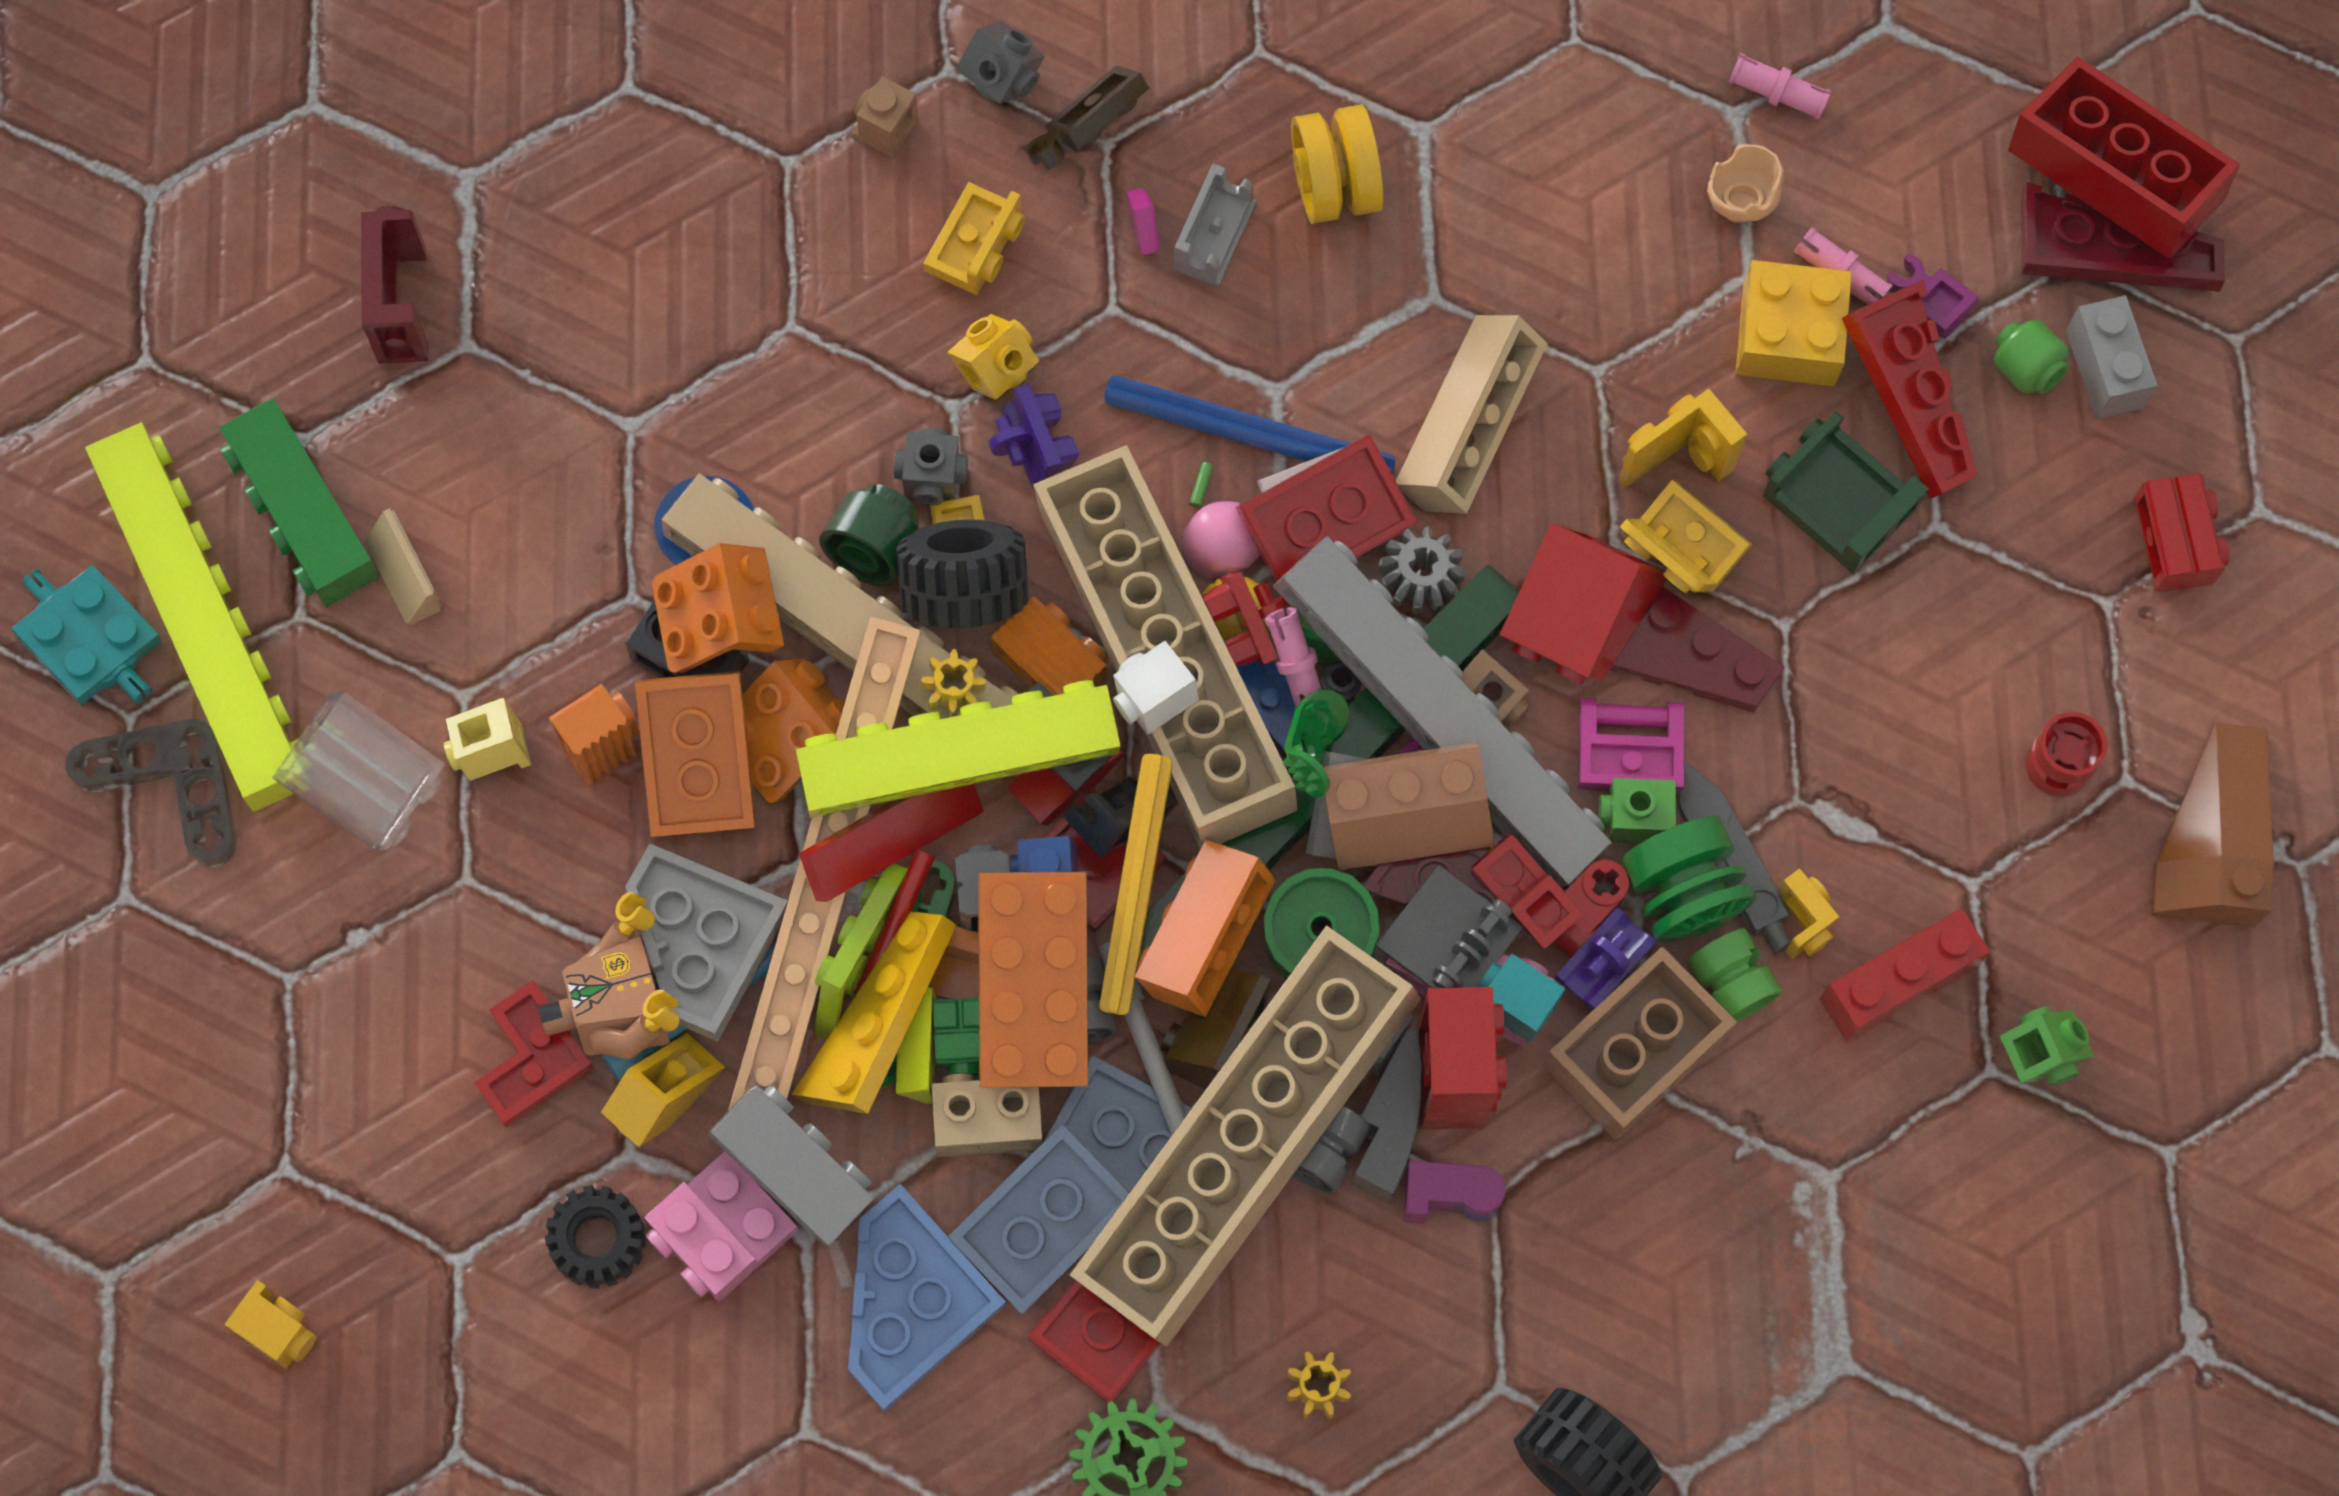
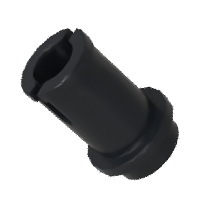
(1341, 680)

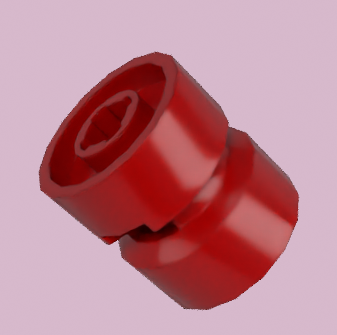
(2066, 753)

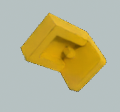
(1810, 906)

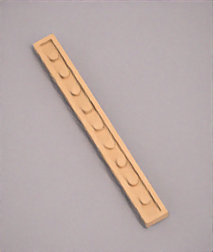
(810, 924)

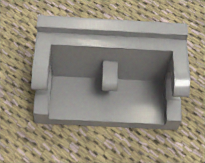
(1214, 227)

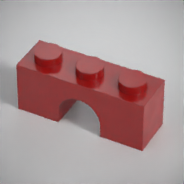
(1903, 973)

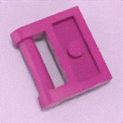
(1629, 756)

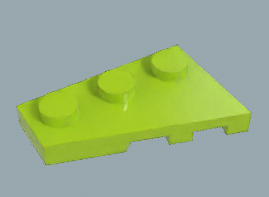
(858, 935)

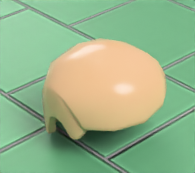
(1747, 184)

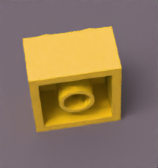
(1793, 323)

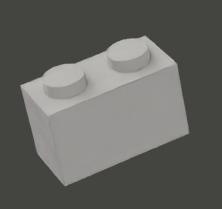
(2111, 357)

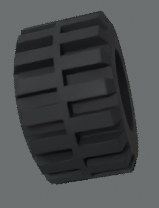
(962, 573)
(1585, 1450)

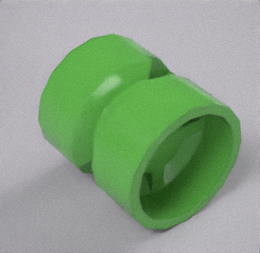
(1733, 974)

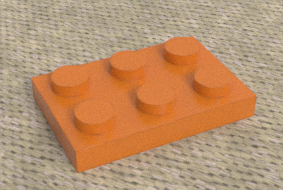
(695, 754)

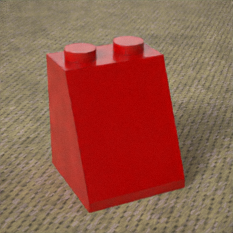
(1580, 603)

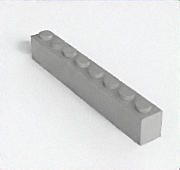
(1438, 708)

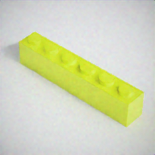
(958, 749)

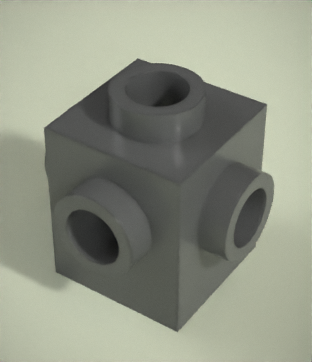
(1001, 62)
(930, 466)

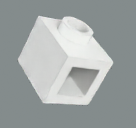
(1154, 687)

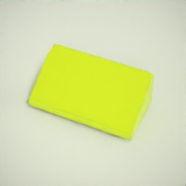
(917, 1054)

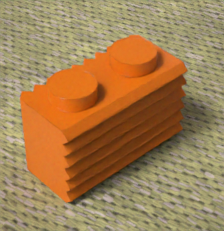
(1044, 649)
(596, 733)

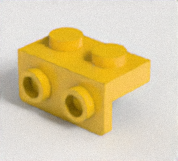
(974, 237)

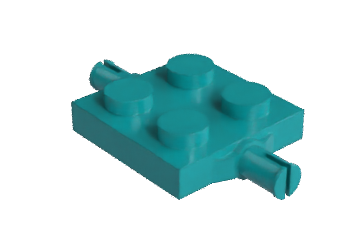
(86, 635)

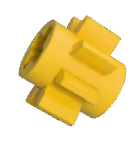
(952, 670)
(1312, 1398)

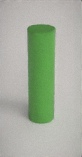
(1201, 485)

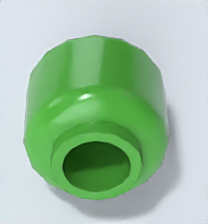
(2031, 356)

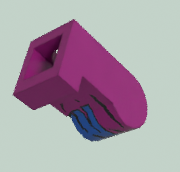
(1451, 1187)

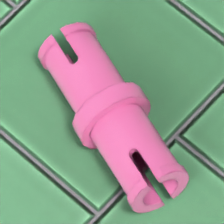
(1779, 86)
(1833, 257)
(1295, 657)

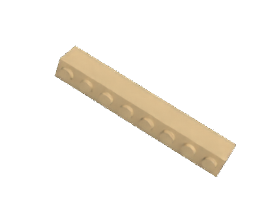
(809, 594)

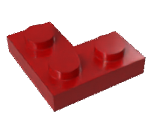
(541, 1062)

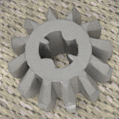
(1422, 551)

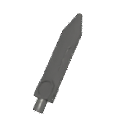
(1766, 915)

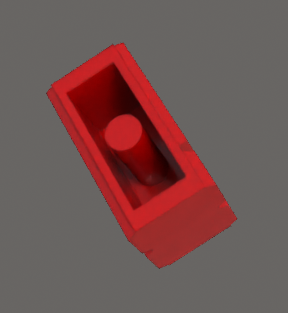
(2181, 532)

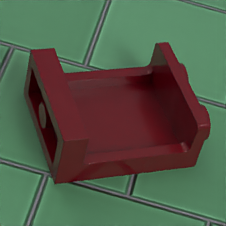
(392, 328)

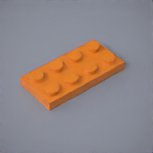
(1032, 979)

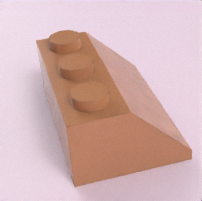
(1408, 806)

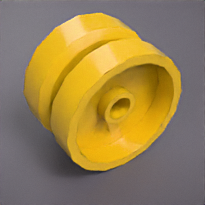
(1337, 164)

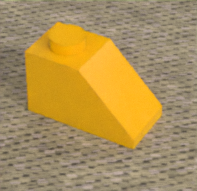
(661, 1089)

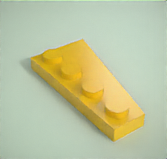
(873, 1026)

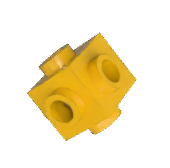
(994, 355)

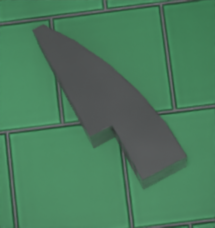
(1393, 1121)

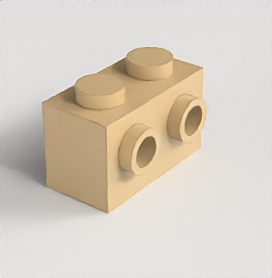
(984, 1119)

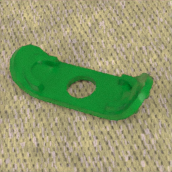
(1318, 722)

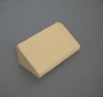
(401, 569)

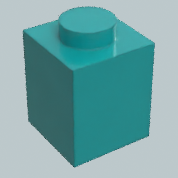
(1525, 995)

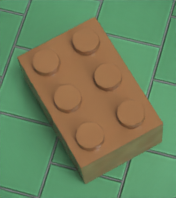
(1639, 1043)

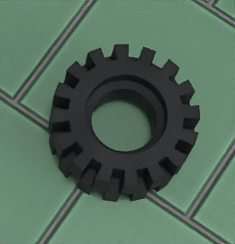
(589, 1205)

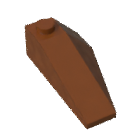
(2222, 838)

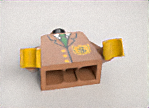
(614, 992)

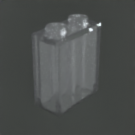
(360, 772)

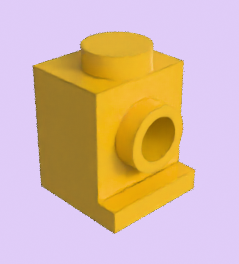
(271, 1327)

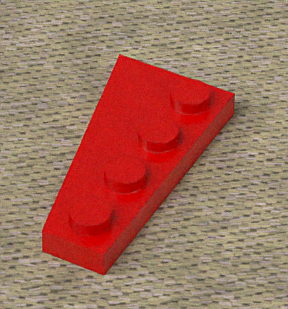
(1905, 368)

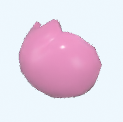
(1218, 541)

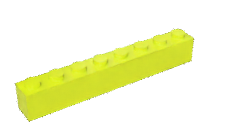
(195, 610)

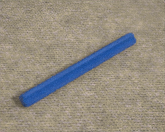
(1223, 421)

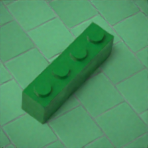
(298, 502)

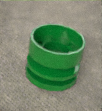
(1692, 888)

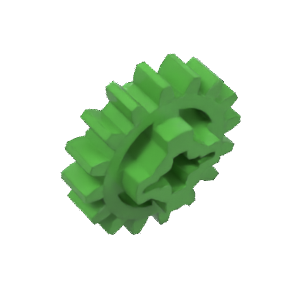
(1152, 1450)

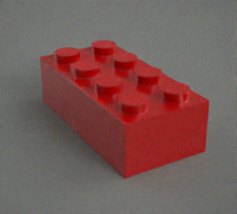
(2123, 157)

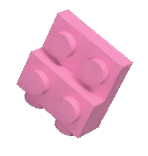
(719, 1227)

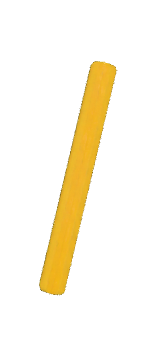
(1135, 884)

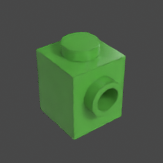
(1637, 809)

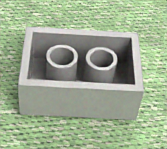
(792, 1163)

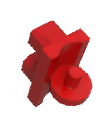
(1235, 598)

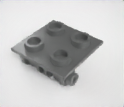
(1449, 933)

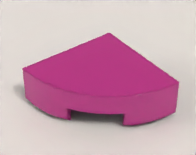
(1143, 221)

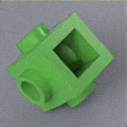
(2047, 1046)

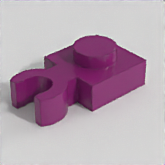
(1947, 298)

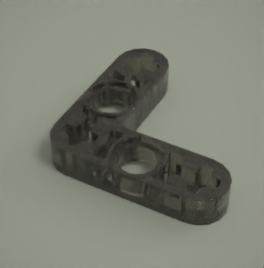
(169, 761)

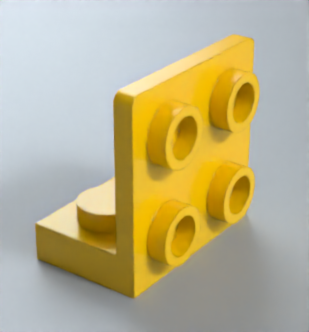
(1700, 423)

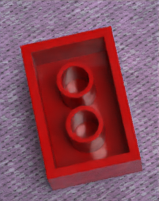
(1459, 1057)

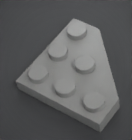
(704, 935)

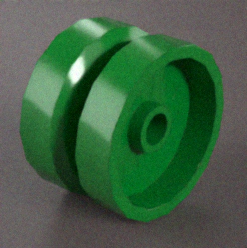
(1309, 901)

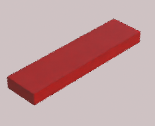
(885, 838)

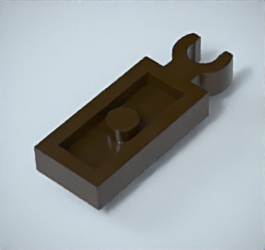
(1087, 116)

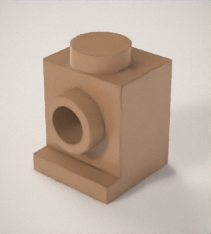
(885, 116)
(1487, 669)

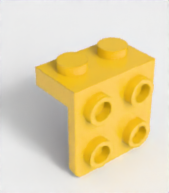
(1686, 539)

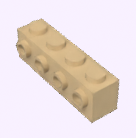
(1471, 413)

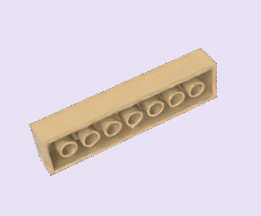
(1144, 595)
(1246, 1136)

